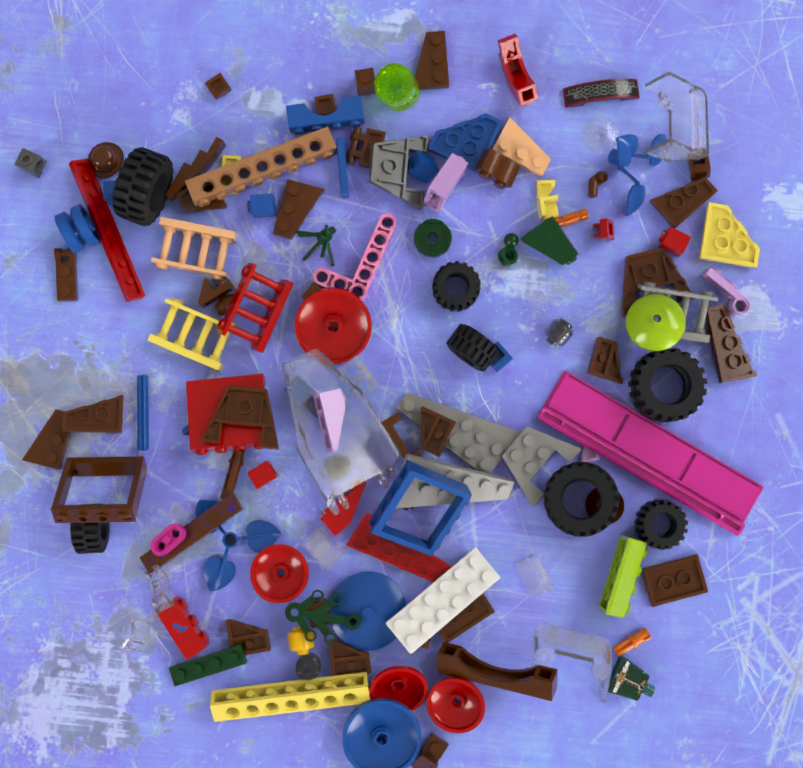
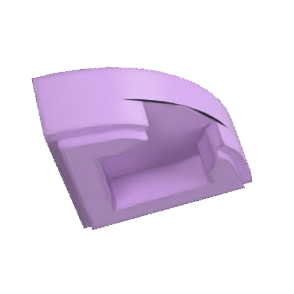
(588, 455)

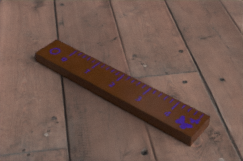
(197, 530)

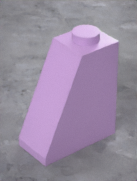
(445, 182)

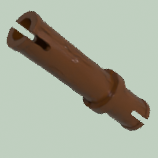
(232, 474)

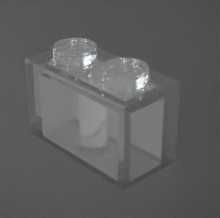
(323, 547)

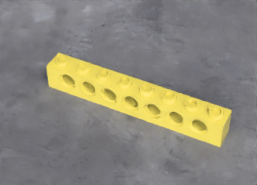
(289, 696)

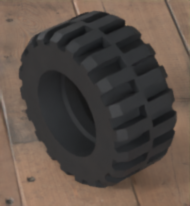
(142, 186)
(692, 385)
(581, 472)

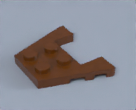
(652, 267)
(244, 408)

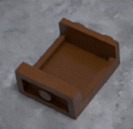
(388, 424)

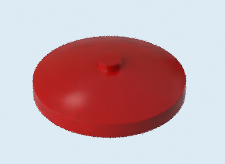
(334, 324)

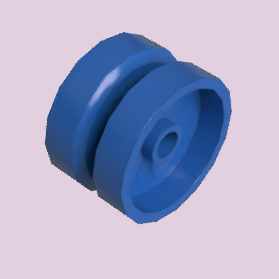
(77, 228)

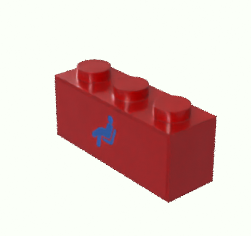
(184, 628)

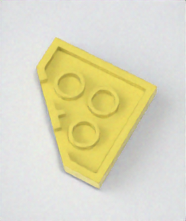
(726, 239)

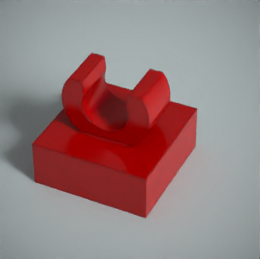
(606, 229)

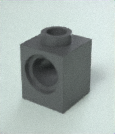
(30, 162)

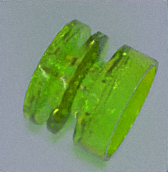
(395, 77)

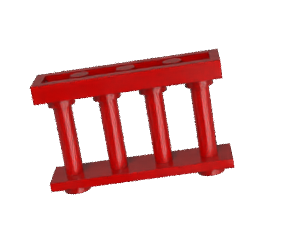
(273, 305)

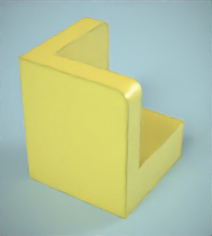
(547, 207)

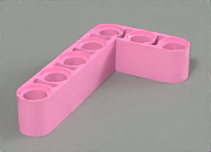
(365, 265)

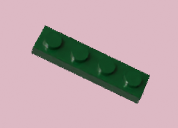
(208, 665)

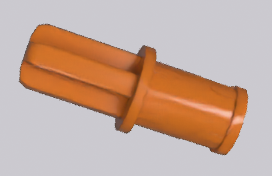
(632, 642)

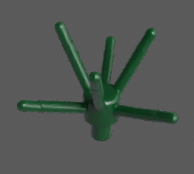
(323, 238)

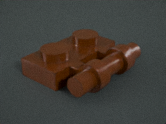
(372, 136)

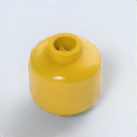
(297, 641)

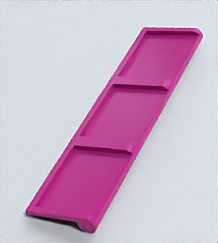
(650, 452)

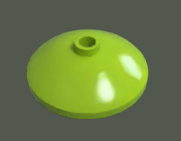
(652, 334)

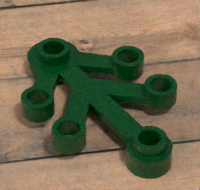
(319, 616)

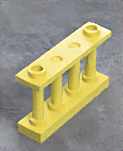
(178, 345)

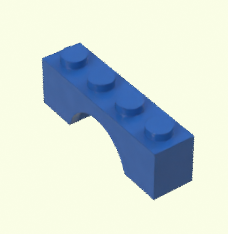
(348, 114)

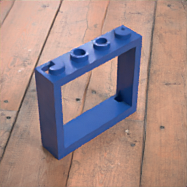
(394, 495)

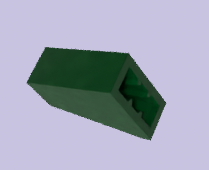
(551, 241)

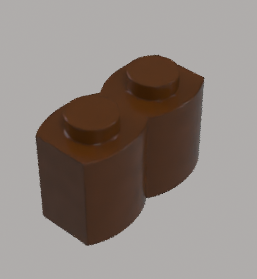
(497, 168)

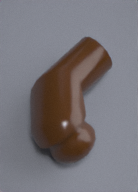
(595, 181)
(223, 303)

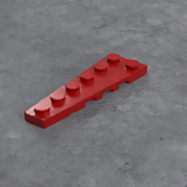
(396, 554)

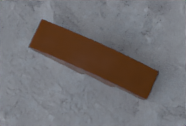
(200, 165)

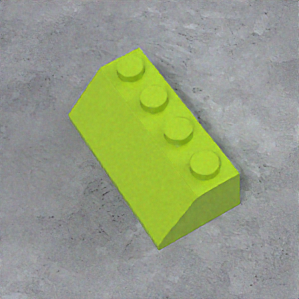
(622, 576)

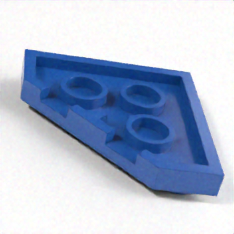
(467, 139)

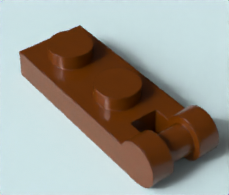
(66, 275)

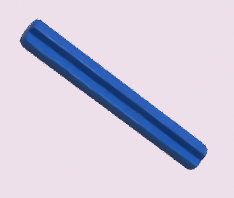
(142, 413)

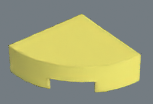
(544, 187)

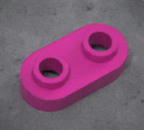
(169, 538)

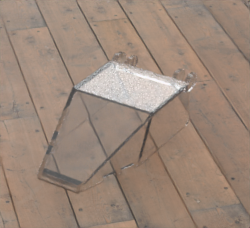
(363, 443)

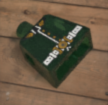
(629, 680)

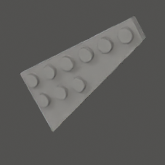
(472, 438)
(481, 485)

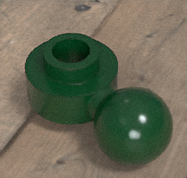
(508, 255)

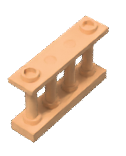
(189, 229)

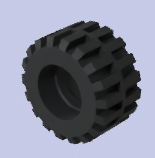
(456, 270)
(472, 347)
(676, 529)
(89, 536)

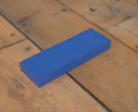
(342, 167)

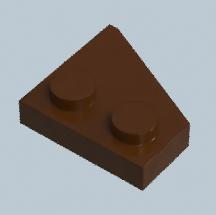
(605, 361)
(435, 431)

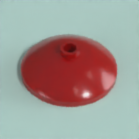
(269, 583)
(400, 684)
(454, 714)

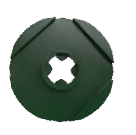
(425, 230)

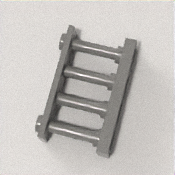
(698, 333)

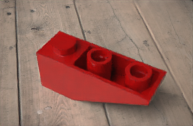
(338, 522)

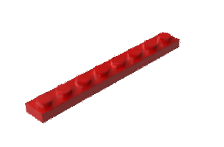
(107, 230)

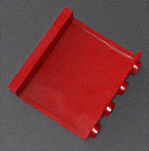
(202, 404)

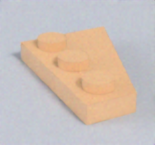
(521, 149)

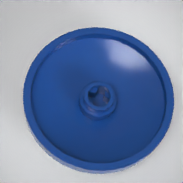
(375, 601)
(381, 735)

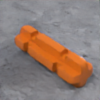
(572, 217)

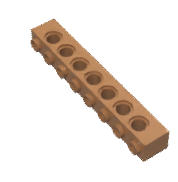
(250, 164)

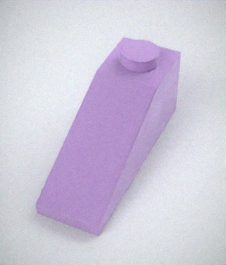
(330, 412)

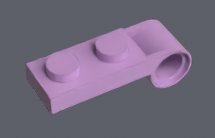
(728, 289)

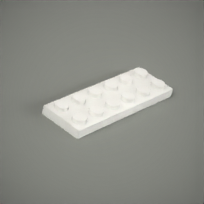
(442, 600)

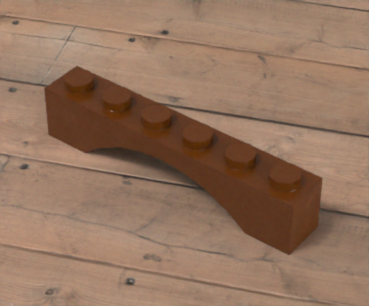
(534, 681)

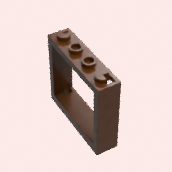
(99, 467)

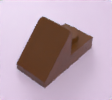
(210, 295)
(430, 752)

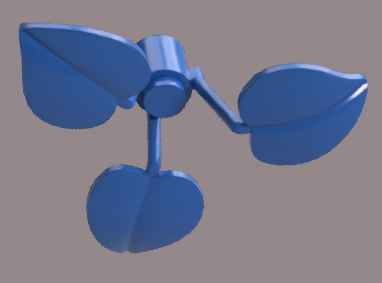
(622, 157)
(220, 572)

